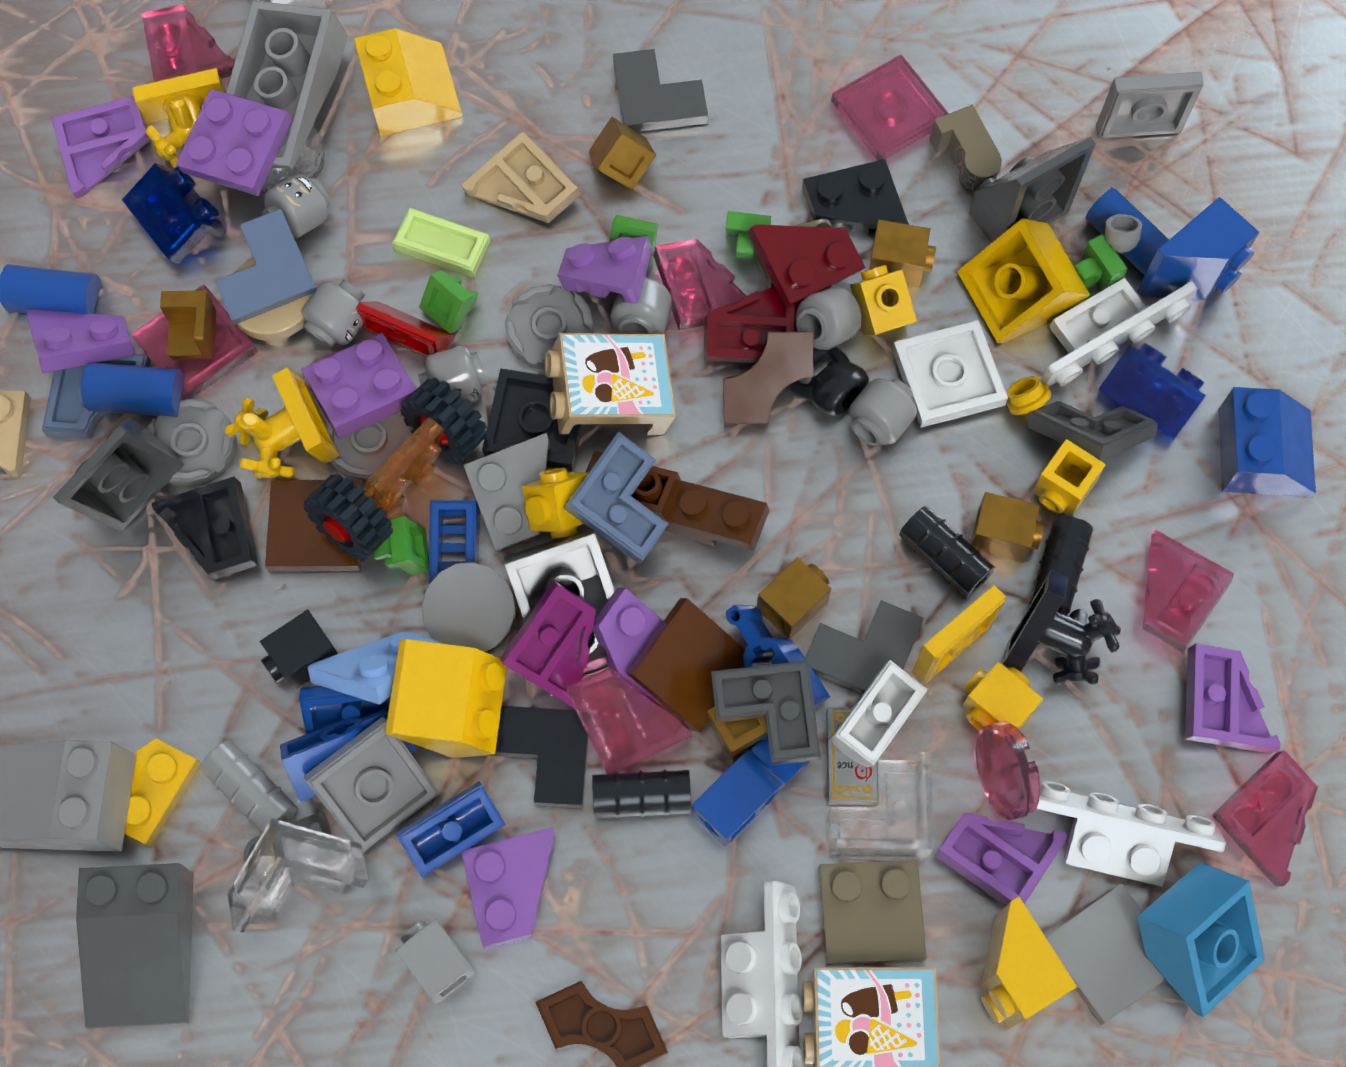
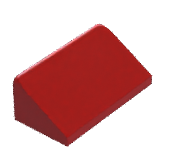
(403, 328)

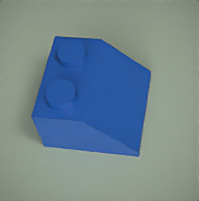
(1205, 252)
(1266, 443)

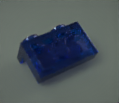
(172, 211)

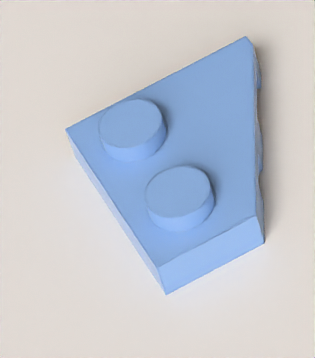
(363, 671)

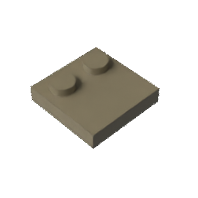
(872, 913)

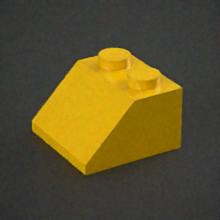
(406, 80)
(1022, 280)
(446, 698)
(1020, 968)

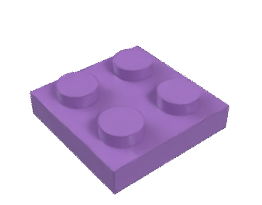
(234, 142)
(359, 385)

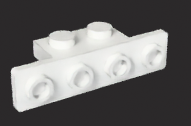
(1106, 321)
(1125, 838)
(762, 979)

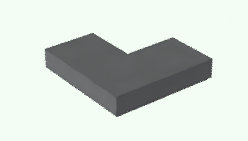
(653, 105)
(1097, 435)
(857, 662)
(780, 695)

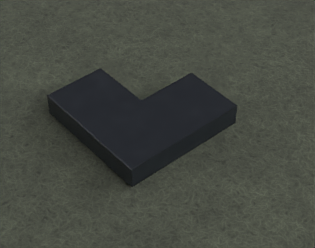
(557, 743)

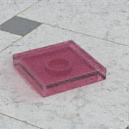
(889, 107)
(230, 350)

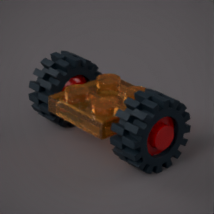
(354, 515)

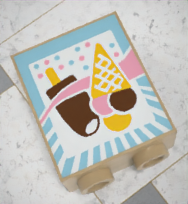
(610, 381)
(872, 1017)

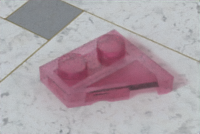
(180, 45)
(694, 281)
(1180, 590)
(623, 720)
(1270, 814)

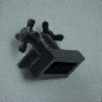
(1062, 633)

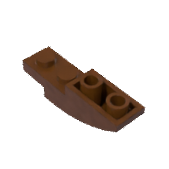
(699, 511)

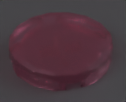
(1004, 771)

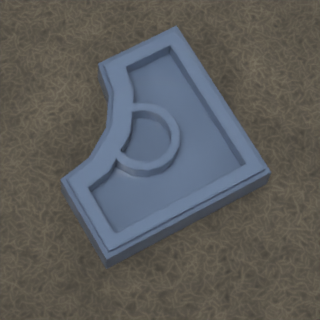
(65, 409)

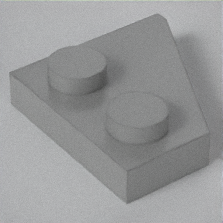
(499, 492)

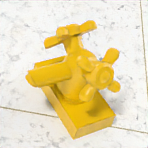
(178, 101)
(295, 422)

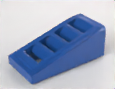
(443, 508)

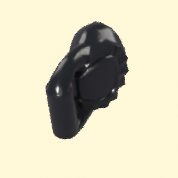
(835, 385)

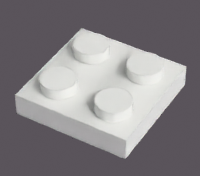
(950, 373)

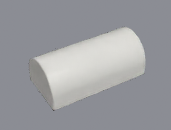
(878, 715)

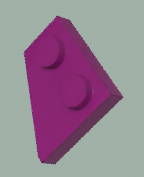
(553, 642)

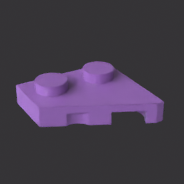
(98, 141)
(607, 267)
(77, 339)
(624, 630)
(1223, 702)
(1000, 855)
(507, 885)

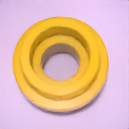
(1027, 395)

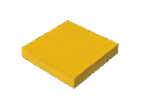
(958, 635)

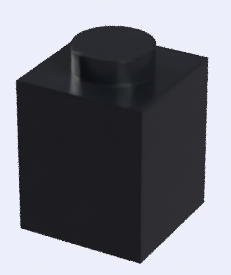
(295, 648)

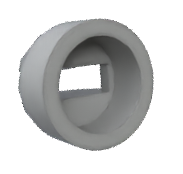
(1123, 232)

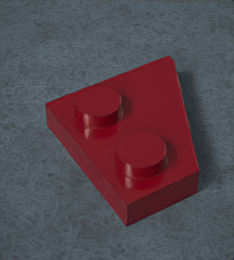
(805, 258)
(740, 329)

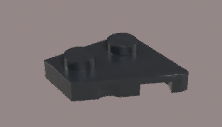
(855, 197)
(212, 526)

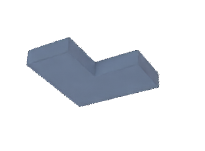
(278, 273)
(606, 500)

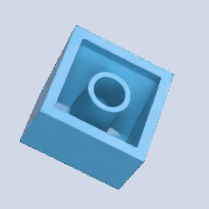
(1203, 935)

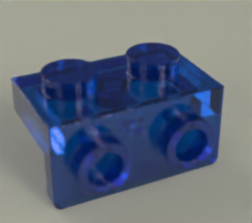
(1153, 389)

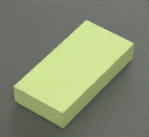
(441, 242)

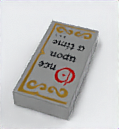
(847, 780)

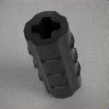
(946, 551)
(1065, 554)
(641, 793)

